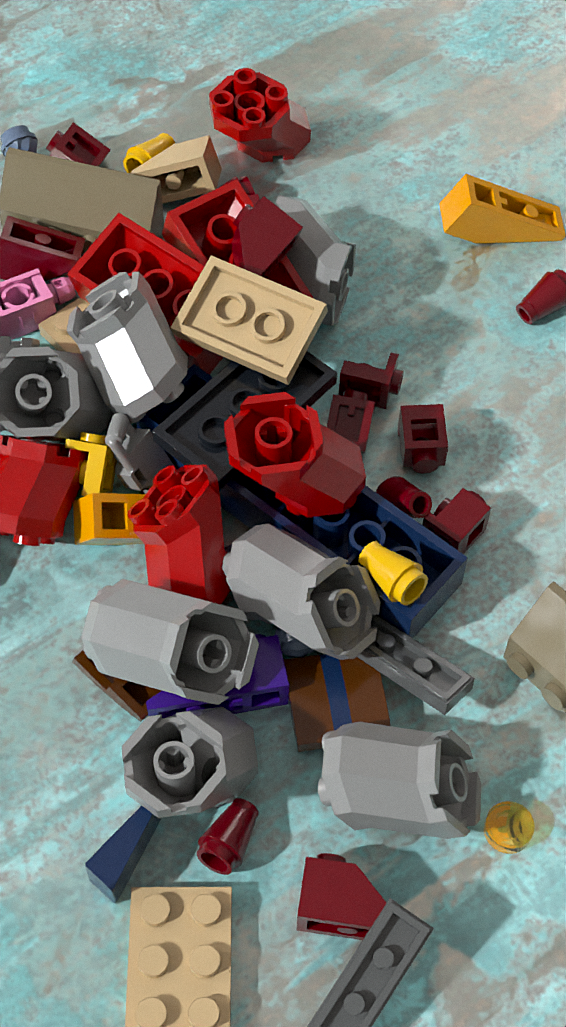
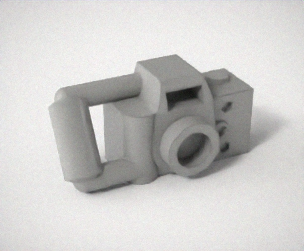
(136, 456)

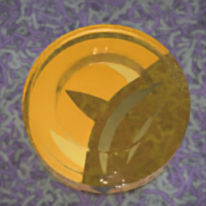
(509, 827)

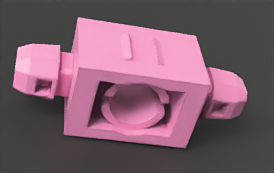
(29, 301)

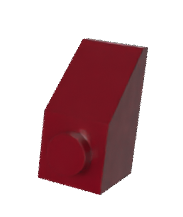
(263, 237)
(33, 246)
(337, 898)

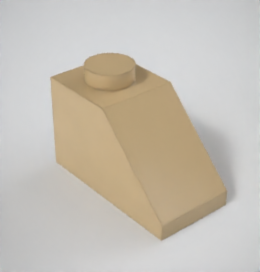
(184, 169)

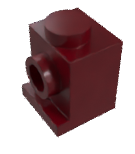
(422, 443)
(459, 519)

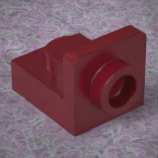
(78, 146)
(371, 380)
(352, 417)

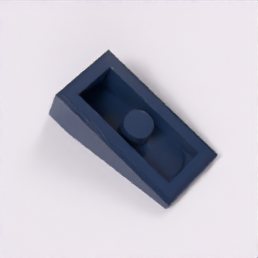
(118, 857)

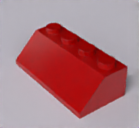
(207, 229)
(170, 273)

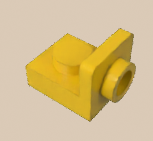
(98, 471)

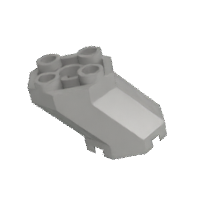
(320, 257)
(129, 346)
(49, 395)
(302, 591)
(169, 641)
(189, 761)
(400, 780)

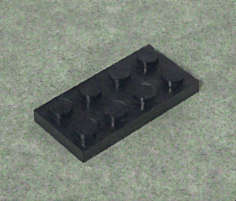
(196, 428)

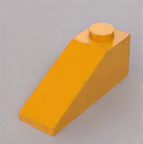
(496, 214)
(104, 519)

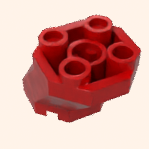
(259, 116)
(294, 455)
(37, 488)
(183, 532)

